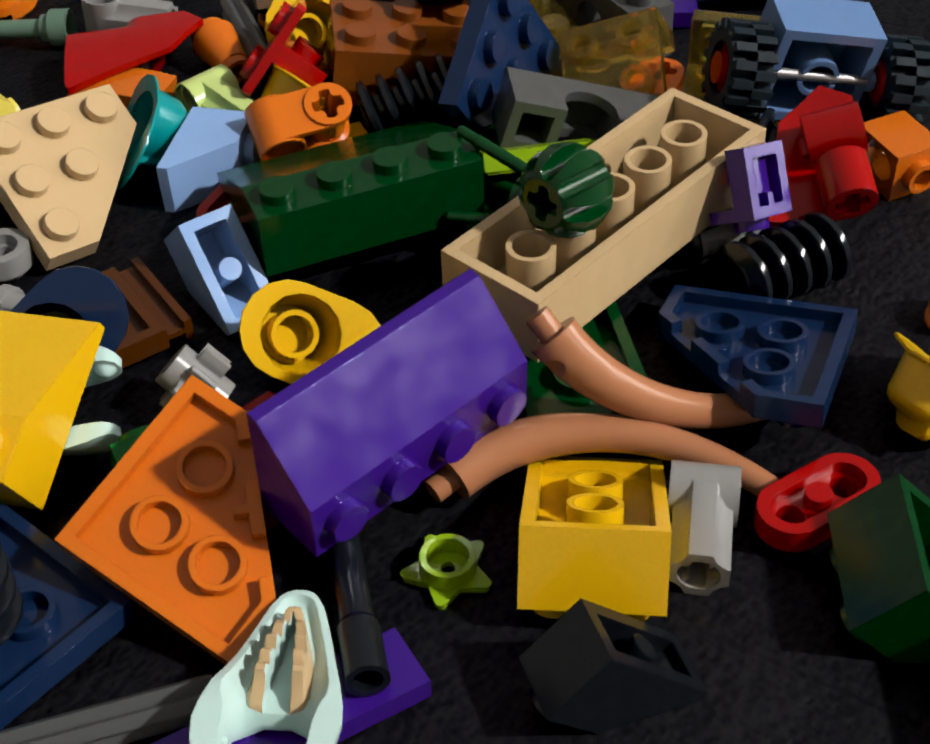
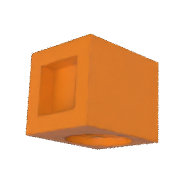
(900, 154)

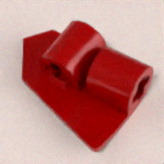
(141, 44)
(826, 158)

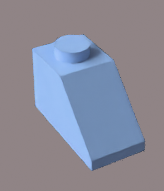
(202, 147)
(217, 265)

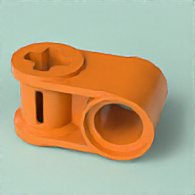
(296, 122)

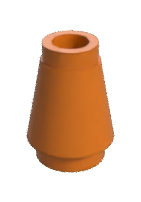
(219, 44)

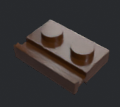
(152, 314)

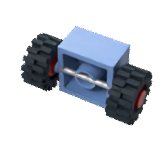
(811, 45)

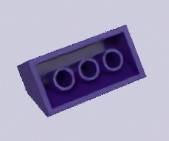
(387, 413)

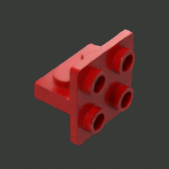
(296, 57)

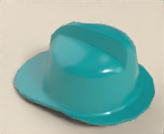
(157, 122)

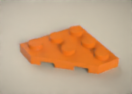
(184, 523)

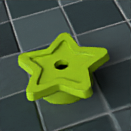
(449, 551)

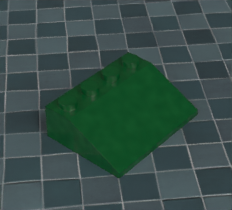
(354, 193)

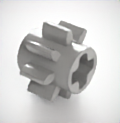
(207, 366)

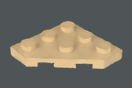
(63, 171)

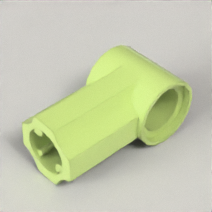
(213, 89)

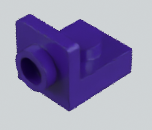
(757, 187)

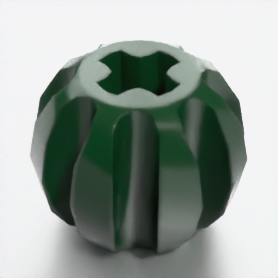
(566, 190)

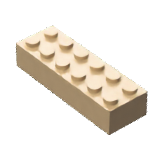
(667, 182)

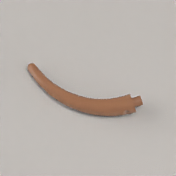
(609, 383)
(572, 433)

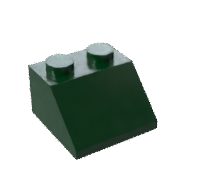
(885, 568)

